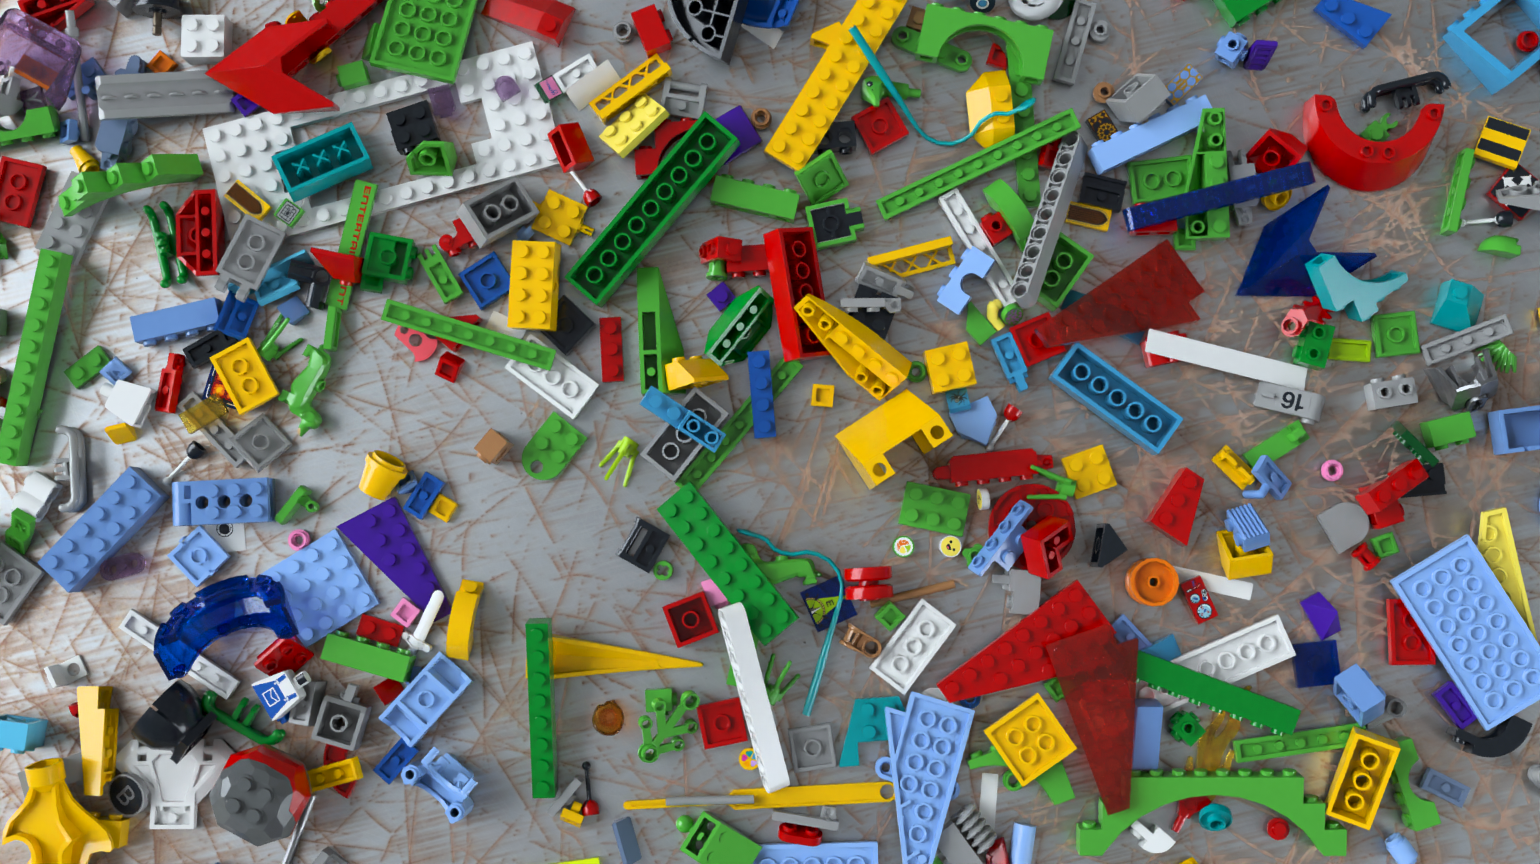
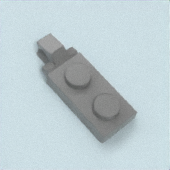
(883, 281)
(872, 304)

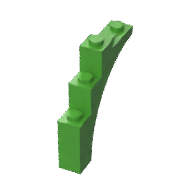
(126, 177)

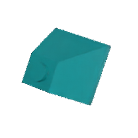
(1457, 306)

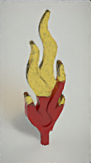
(1208, 757)

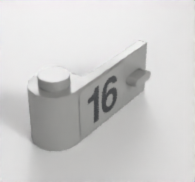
(1291, 401)

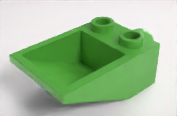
(720, 845)

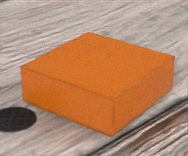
(162, 63)

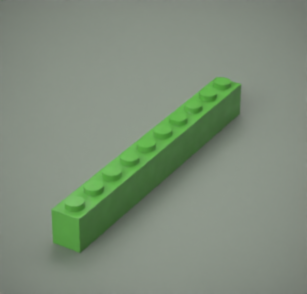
(34, 357)

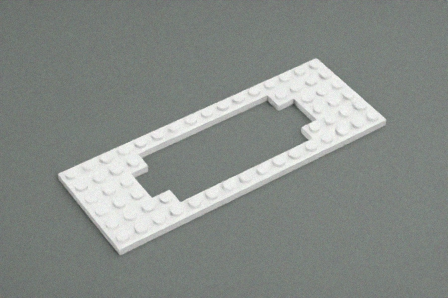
(517, 145)

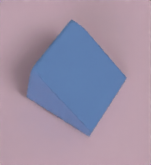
(293, 309)

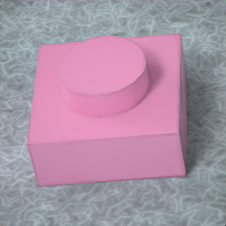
(405, 612)

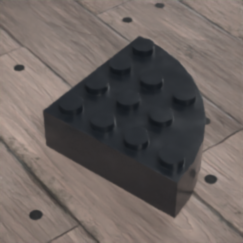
(710, 24)

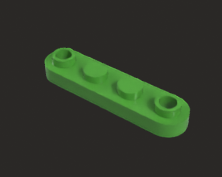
(947, 57)

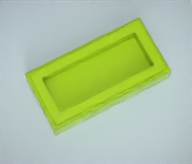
(1350, 350)

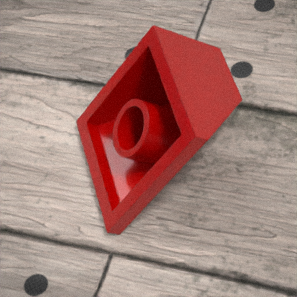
(1275, 151)
(340, 266)

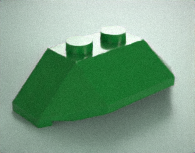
(740, 327)

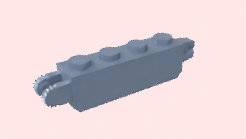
(116, 136)

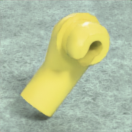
(992, 314)

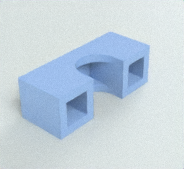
(973, 263)

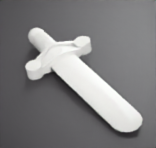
(417, 640)

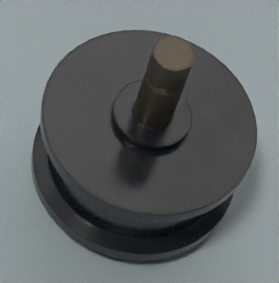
(158, 10)

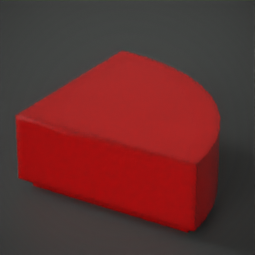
(997, 57)

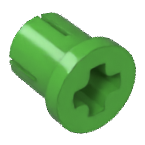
(717, 271)

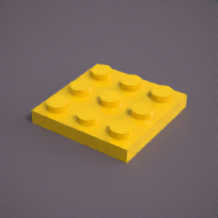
(1030, 739)

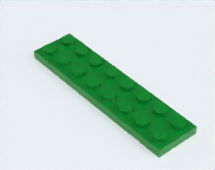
(727, 562)

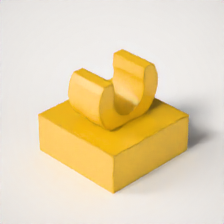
(572, 816)

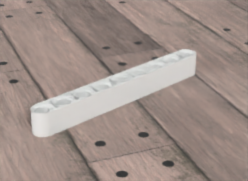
(753, 697)

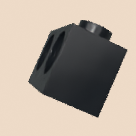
(834, 144)

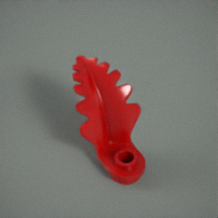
(1302, 315)

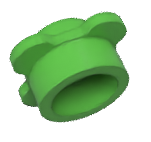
(968, 553)

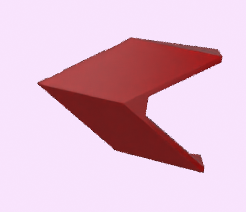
(258, 74)

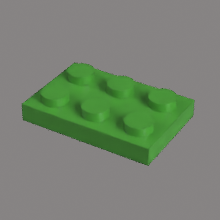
(934, 509)

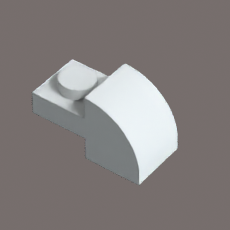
(1152, 840)

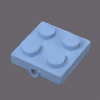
(198, 556)

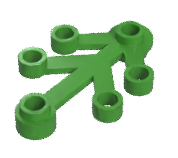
(667, 728)

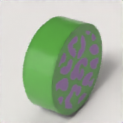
(1012, 314)

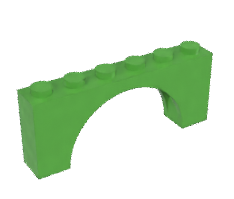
(1028, 42)

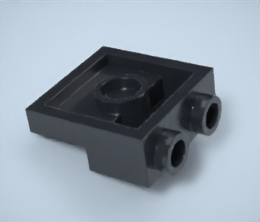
(412, 126)

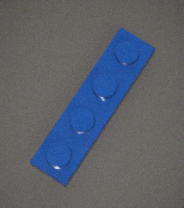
(761, 394)

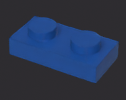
(424, 495)
(395, 761)

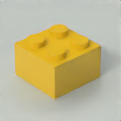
(949, 368)

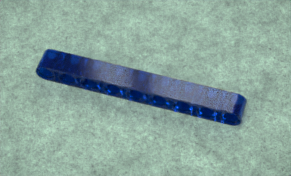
(1218, 196)

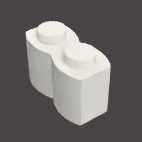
(36, 495)

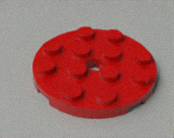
(1042, 509)

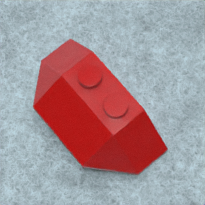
(201, 232)

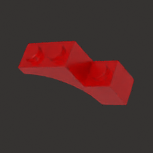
(666, 134)

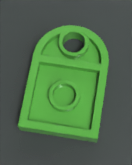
(552, 446)

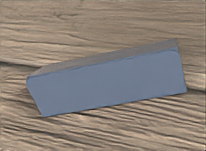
(626, 840)

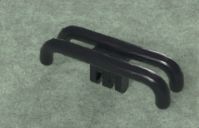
(1405, 90)

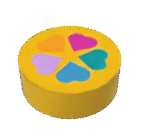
(747, 759)

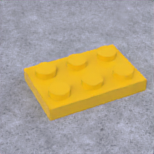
(244, 376)

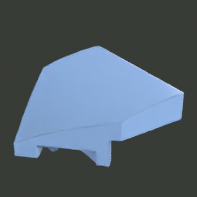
(976, 422)

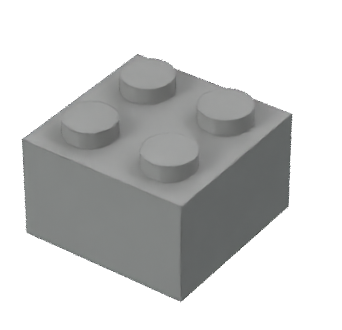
(1138, 98)

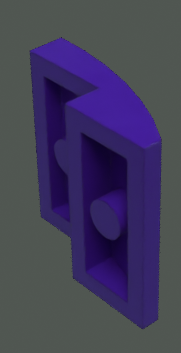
(741, 127)

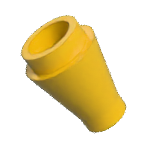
(84, 160)

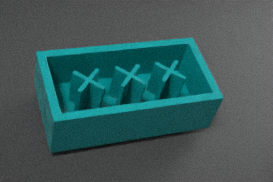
(322, 162)

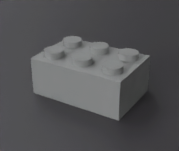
(497, 212)

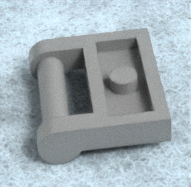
(681, 105)

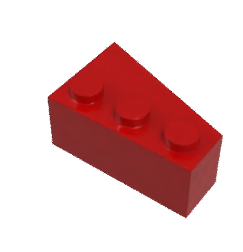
(53, 11)

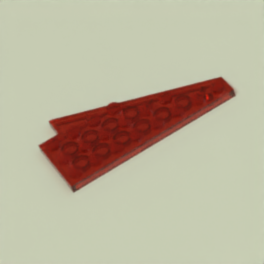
(1140, 297)
(1100, 695)

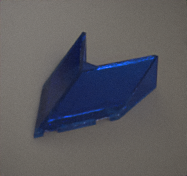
(1284, 249)

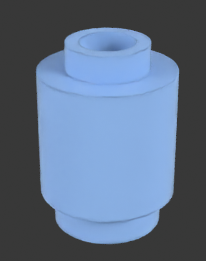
(1401, 849)

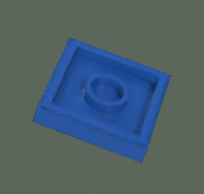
(487, 280)

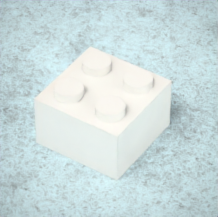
(206, 38)

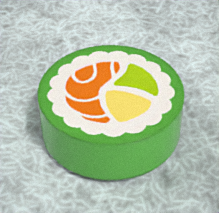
(903, 546)

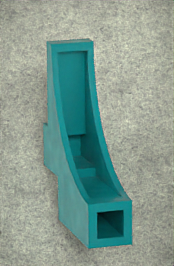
(1342, 291)

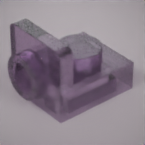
(442, 100)

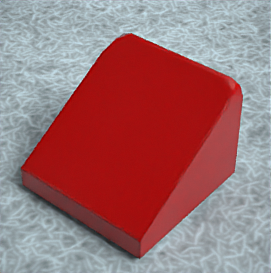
(449, 366)
(388, 690)

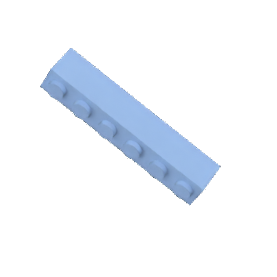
(1147, 136)

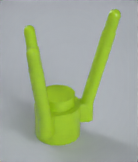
(625, 448)

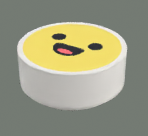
(983, 498)
(950, 546)

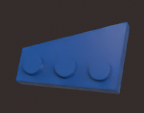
(1353, 19)

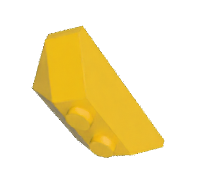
(985, 96)

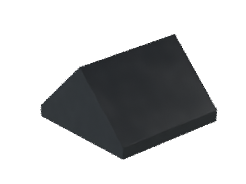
(1105, 546)

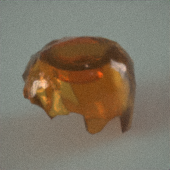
(608, 718)

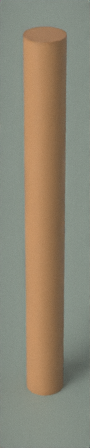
(922, 591)

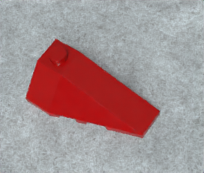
(537, 18)

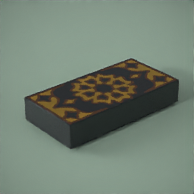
(1101, 126)

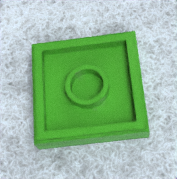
(821, 178)
(1395, 334)

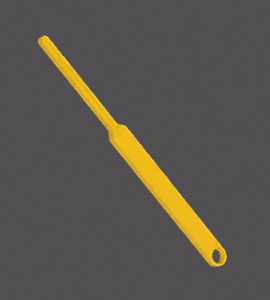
(792, 796)

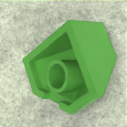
(432, 159)

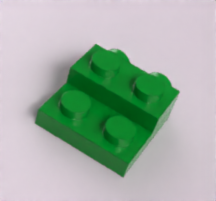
(389, 258)

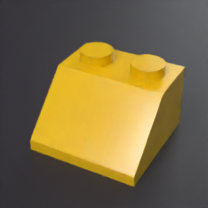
(693, 372)
(1240, 563)

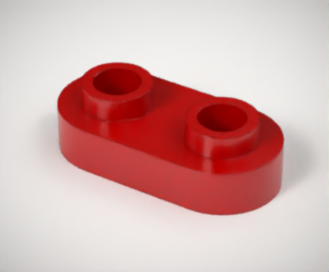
(800, 834)

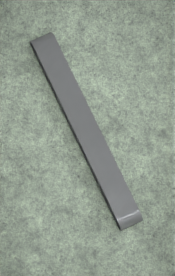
(1049, 220)

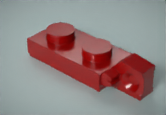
(170, 384)

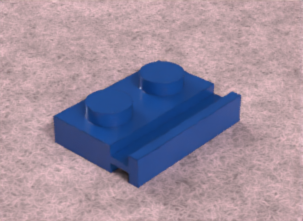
(236, 316)

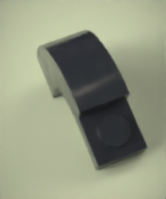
(1501, 741)

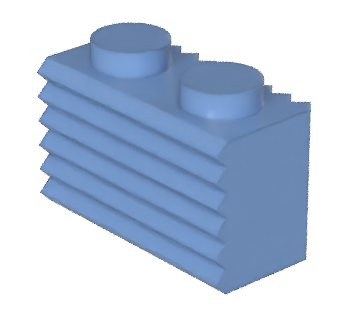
(1247, 528)

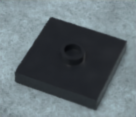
(571, 326)

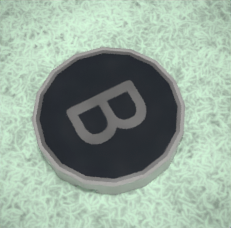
(128, 794)

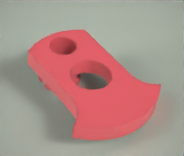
(422, 351)

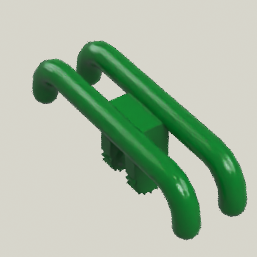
(244, 728)

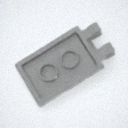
(249, 256)

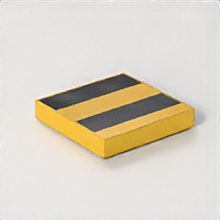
(1501, 143)

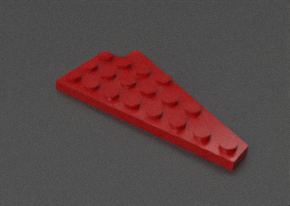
(1021, 652)

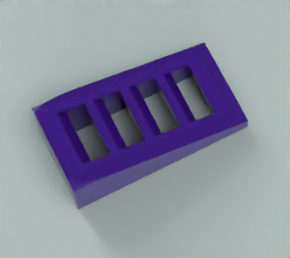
(1259, 54)

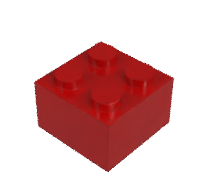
(690, 619)

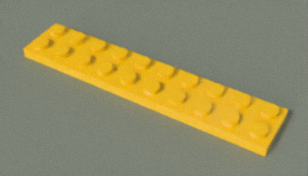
(831, 83)

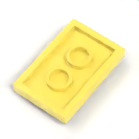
(634, 125)

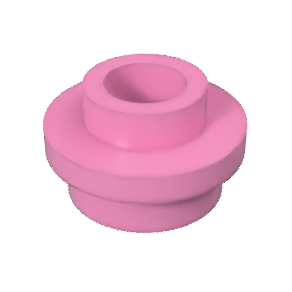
(1338, 470)
(292, 539)

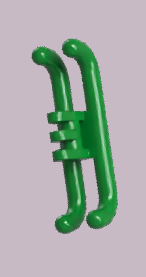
(166, 244)

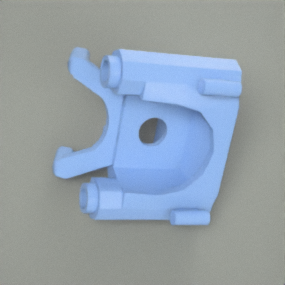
(445, 781)

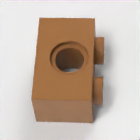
(493, 447)

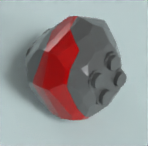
(261, 794)

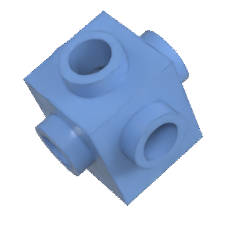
(1232, 49)

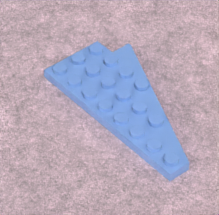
(925, 761)

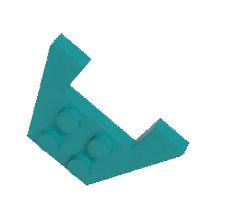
(866, 725)

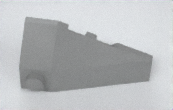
(1521, 196)

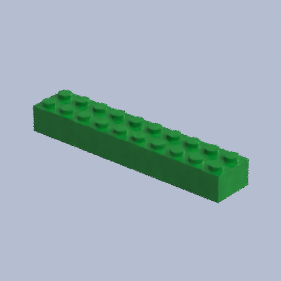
(652, 209)

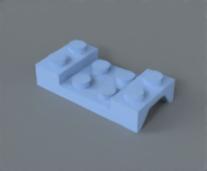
(426, 699)

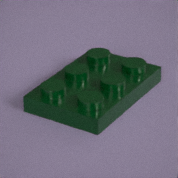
(1413, 444)

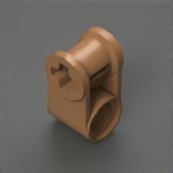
(859, 641)

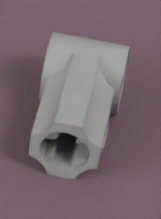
(1388, 715)

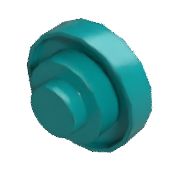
(1215, 817)

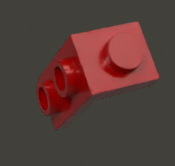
(721, 249)

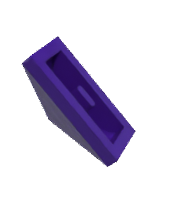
(1321, 615)

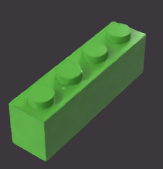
(754, 198)
(368, 657)

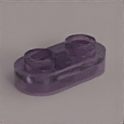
(123, 565)

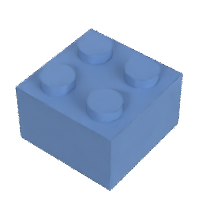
(1359, 694)

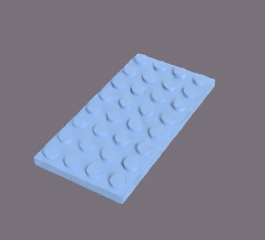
(1473, 630)

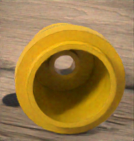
(381, 474)

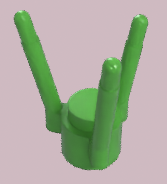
(269, 348)
(1064, 486)
(773, 690)

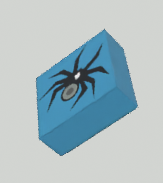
(958, 400)

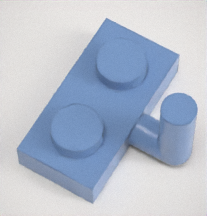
(90, 70)
(1271, 478)

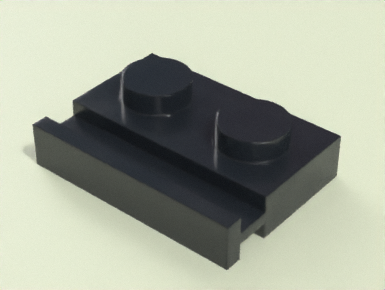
(1102, 192)
(1432, 485)

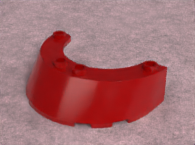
(1360, 162)

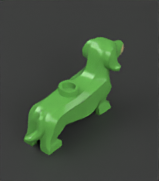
(305, 388)
(783, 568)

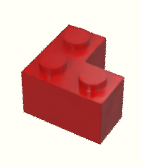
(1043, 544)

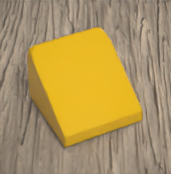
(121, 433)

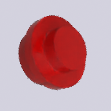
(1527, 41)
(1278, 828)

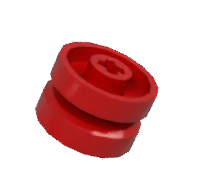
(868, 583)

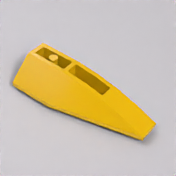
(855, 347)

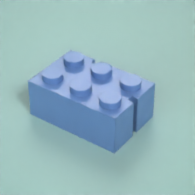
(1515, 429)

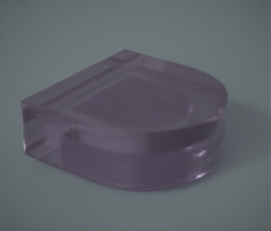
(506, 87)

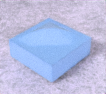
(115, 370)

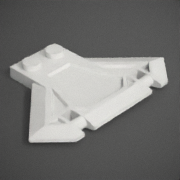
(172, 786)

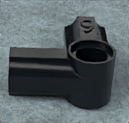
(317, 291)

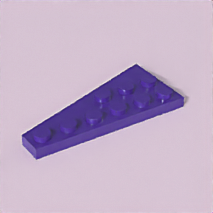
(394, 548)

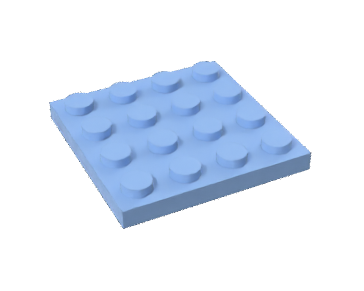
(324, 587)

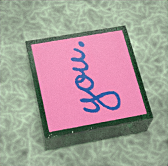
(548, 89)

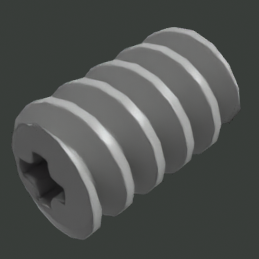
(975, 827)

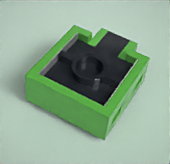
(834, 223)

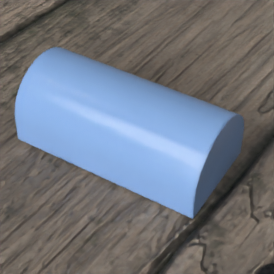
(1022, 843)

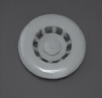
(1042, 8)

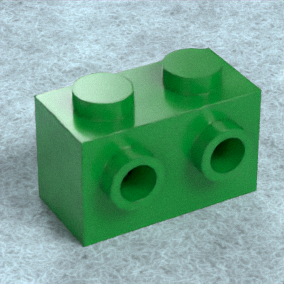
(1313, 346)

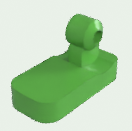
(298, 499)

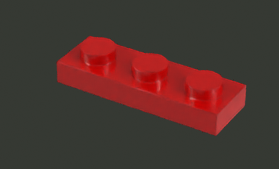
(611, 349)

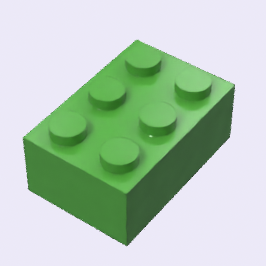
(1063, 271)

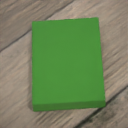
(1157, 178)

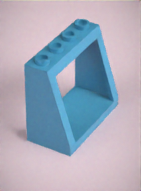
(1483, 64)

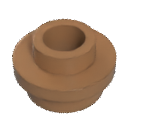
(1097, 92)
(761, 112)

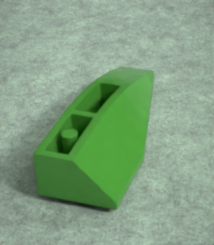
(1206, 170)
(656, 330)

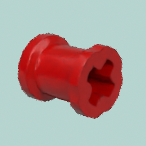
(1365, 556)

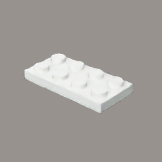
(562, 386)
(912, 646)

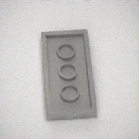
(70, 233)

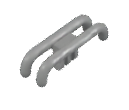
(73, 469)

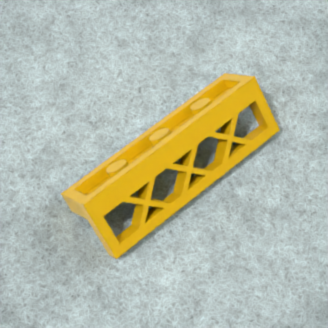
(625, 100)
(913, 252)

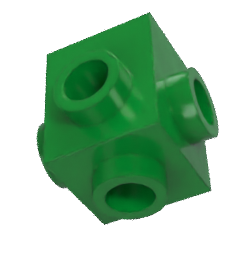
(1192, 729)

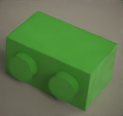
(1449, 429)

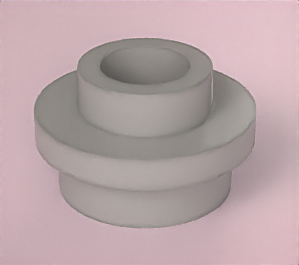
(623, 25)
(1099, 37)

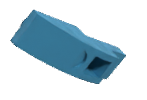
(682, 419)

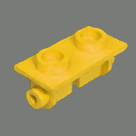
(1234, 467)

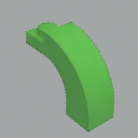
(1013, 210)

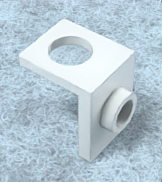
(59, 675)

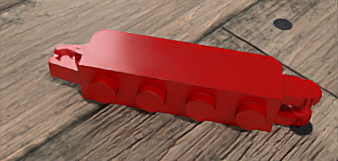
(992, 465)

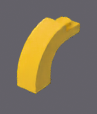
(462, 619)

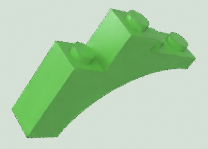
(1053, 780)

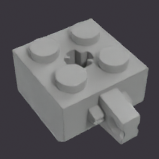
(346, 706)

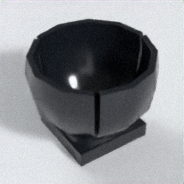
(177, 722)

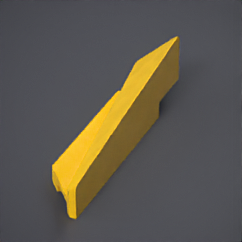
(97, 736)

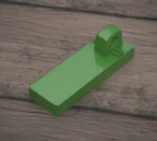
(1277, 444)

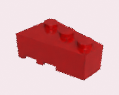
(1177, 507)

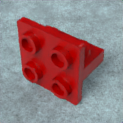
(282, 656)

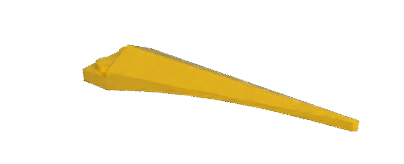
(583, 657)

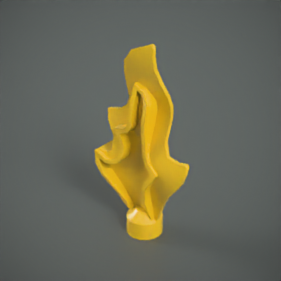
(53, 821)

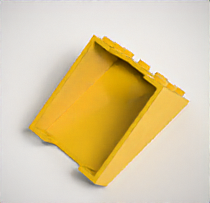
(885, 428)

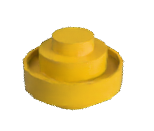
(1276, 201)

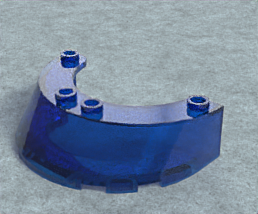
(216, 613)

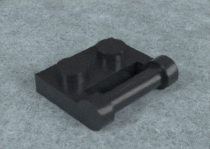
(648, 549)

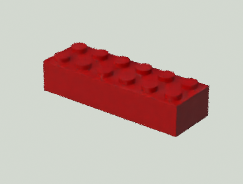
(793, 275)

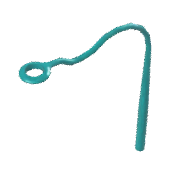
(890, 86)
(827, 643)

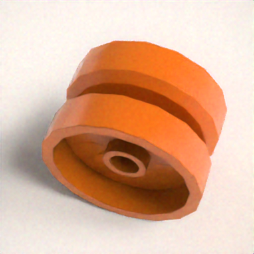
(1138, 581)

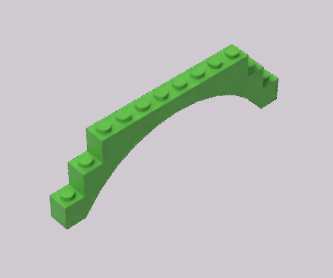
(1275, 789)

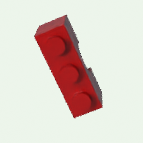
(1387, 491)

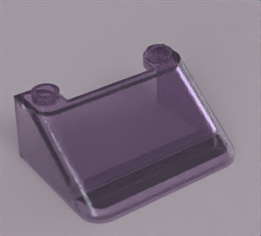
(39, 53)

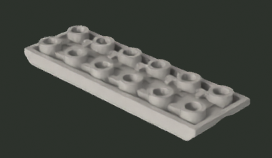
(161, 95)

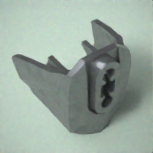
(1464, 394)

